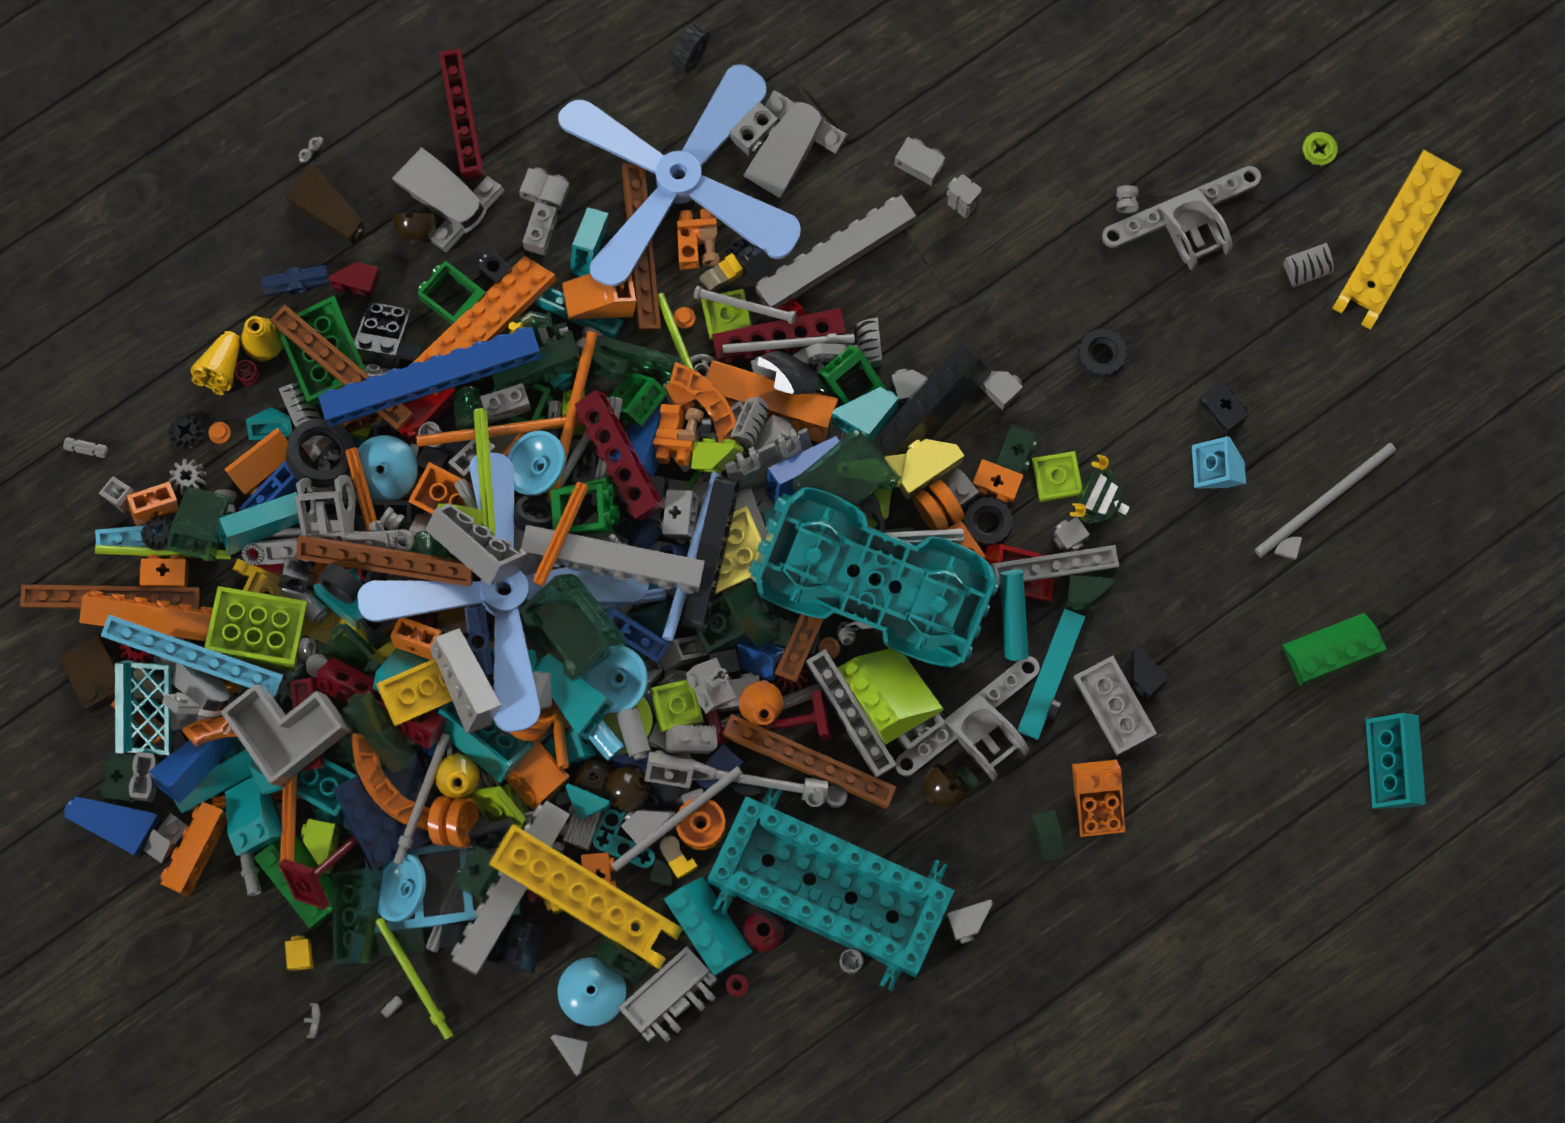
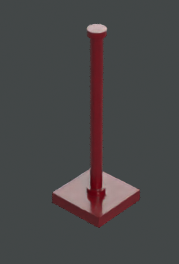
(818, 716)
(304, 880)

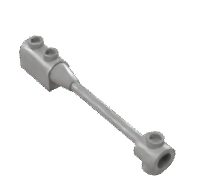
(680, 771)

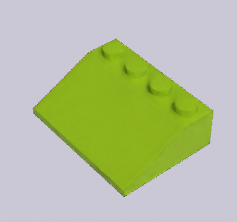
(257, 628)
(889, 692)

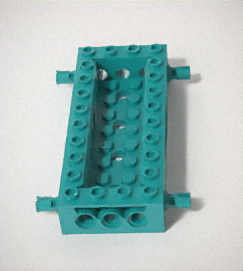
(838, 871)

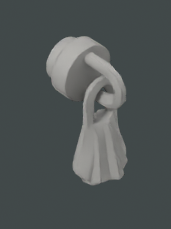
(847, 634)

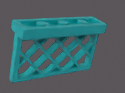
(125, 708)

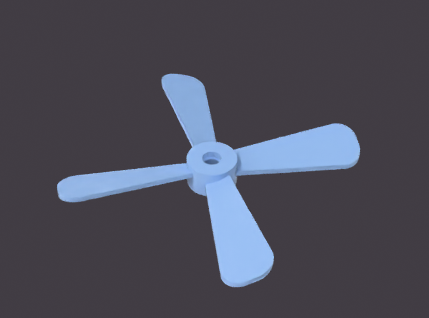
(757, 222)
(512, 667)

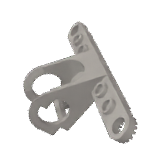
(1186, 214)
(340, 530)
(974, 723)

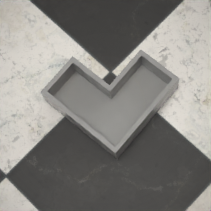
(284, 742)

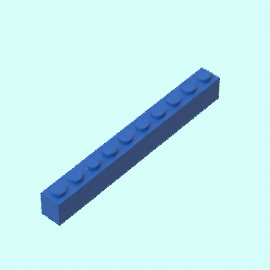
(429, 376)

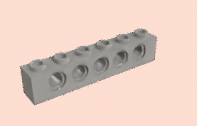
(850, 713)

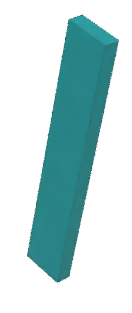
(1050, 674)

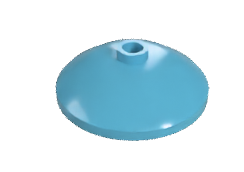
(528, 458)
(398, 463)
(605, 679)
(402, 889)
(591, 1008)

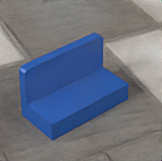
(759, 660)

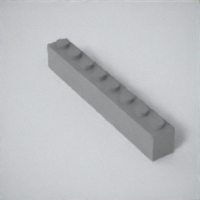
(836, 253)
(617, 560)
(504, 896)

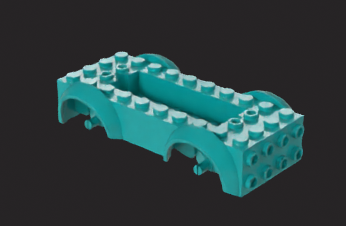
(821, 535)

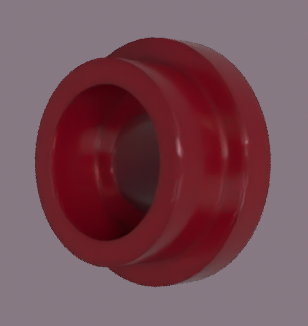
(737, 978)

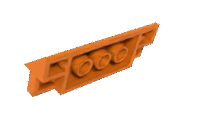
(802, 410)

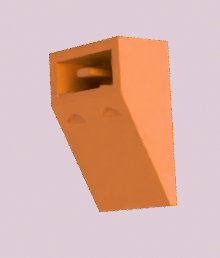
(594, 300)
(1099, 797)

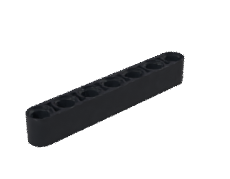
(712, 551)

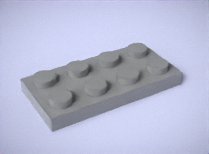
(1114, 705)

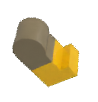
(722, 274)
(671, 851)

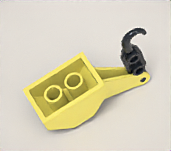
(917, 468)

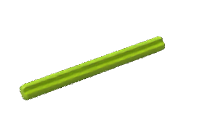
(484, 468)

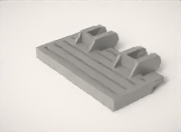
(754, 469)
(666, 993)

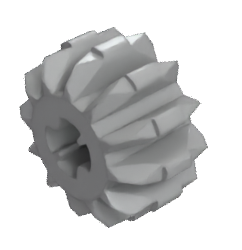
(192, 470)

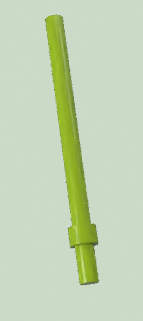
(674, 332)
(145, 551)
(437, 1017)

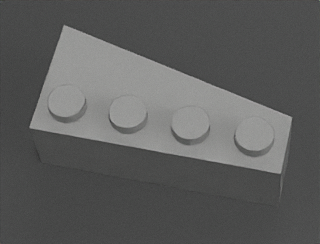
(474, 545)
(465, 681)

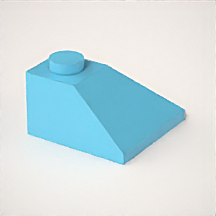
(1217, 464)

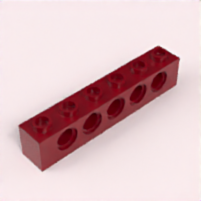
(461, 115)
(809, 323)
(649, 500)
(344, 681)

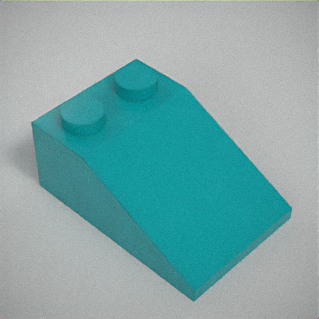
(250, 818)

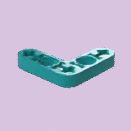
(615, 840)

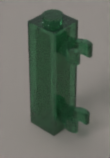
(379, 731)

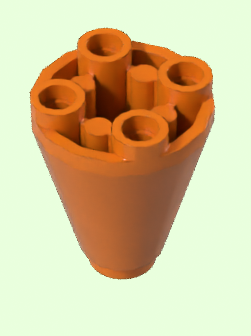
(758, 697)

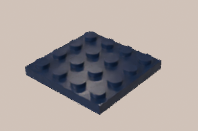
(373, 827)

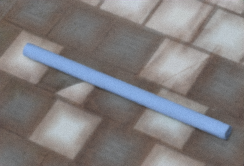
(680, 597)

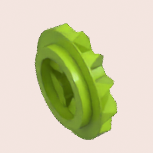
(1320, 139)

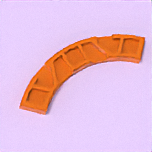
(708, 396)
(208, 730)
(380, 787)

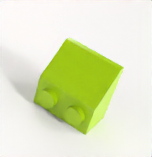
(320, 839)

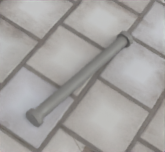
(769, 311)

